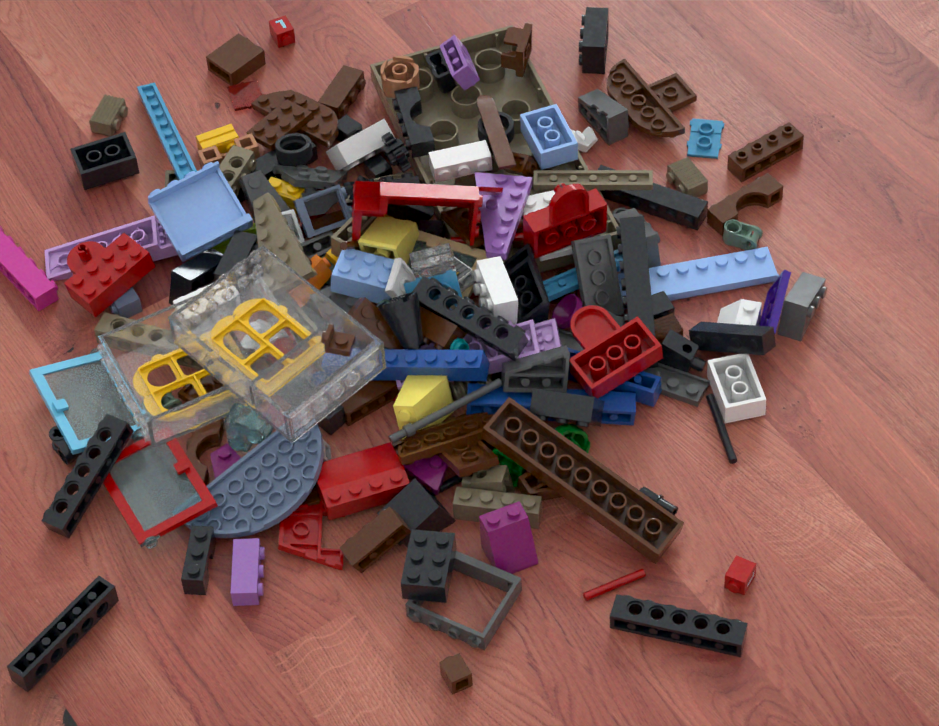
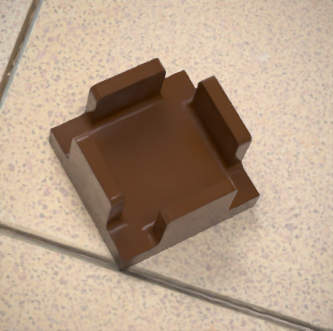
(517, 59)

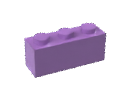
(459, 62)
(247, 572)

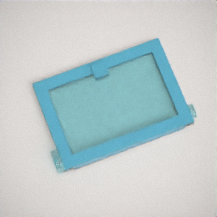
(80, 397)

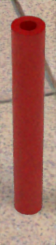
(614, 584)

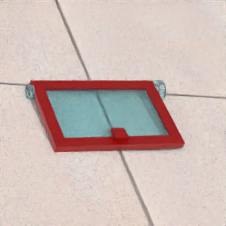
(156, 490)

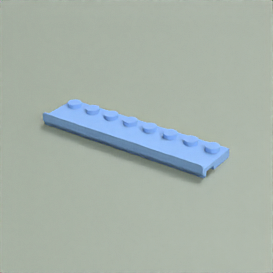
(712, 274)

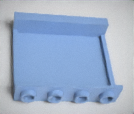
(199, 211)

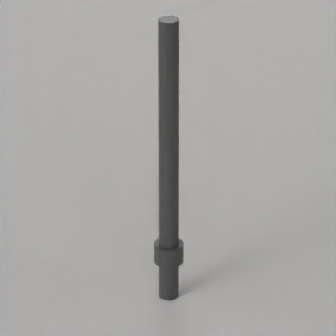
(410, 429)

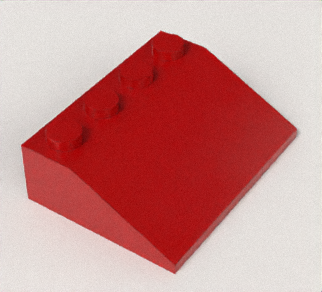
(360, 480)

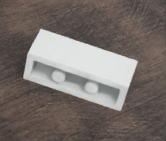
(460, 161)

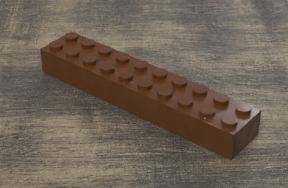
(582, 480)

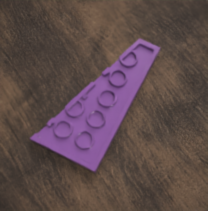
(502, 212)

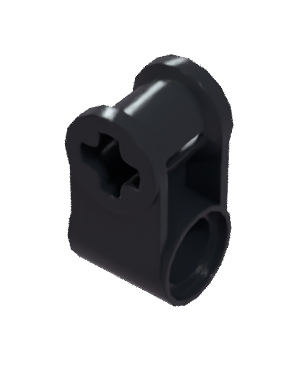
(61, 447)

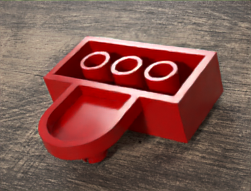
(569, 217)
(105, 273)
(610, 351)

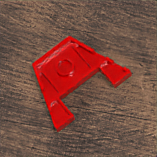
(302, 534)

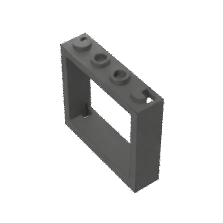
(484, 573)

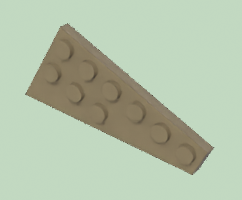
(277, 236)

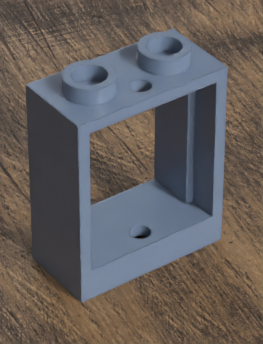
(304, 217)

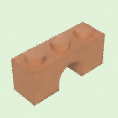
(212, 154)

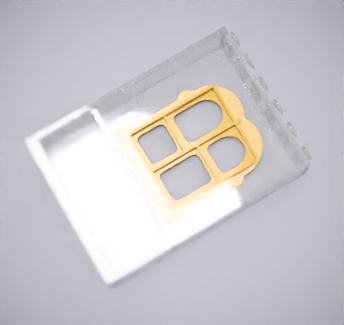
(148, 344)
(304, 381)

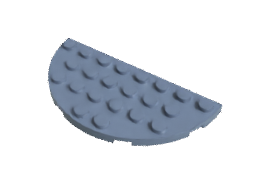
(264, 485)

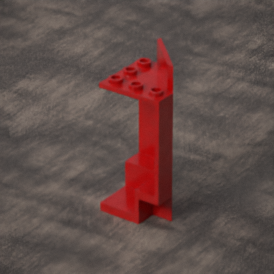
(373, 198)

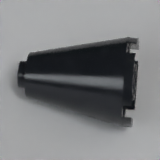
(404, 319)

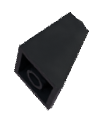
(419, 510)

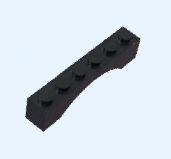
(323, 203)

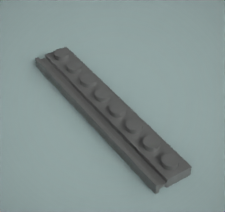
(674, 382)

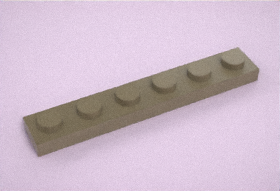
(594, 179)

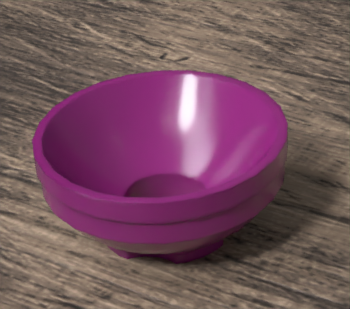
(565, 310)

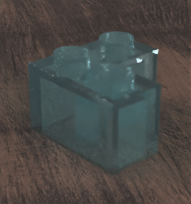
(245, 428)

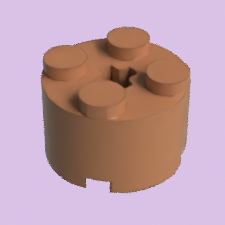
(399, 75)

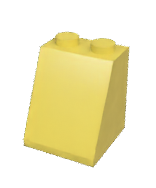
(390, 238)
(421, 397)

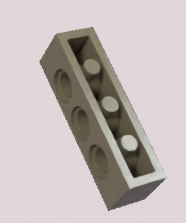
(237, 164)

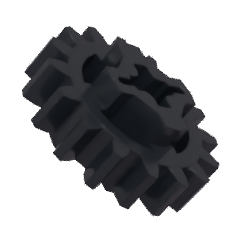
(396, 152)

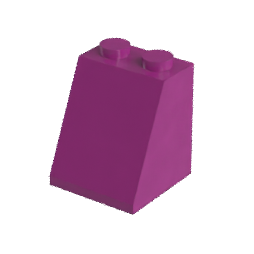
(508, 538)

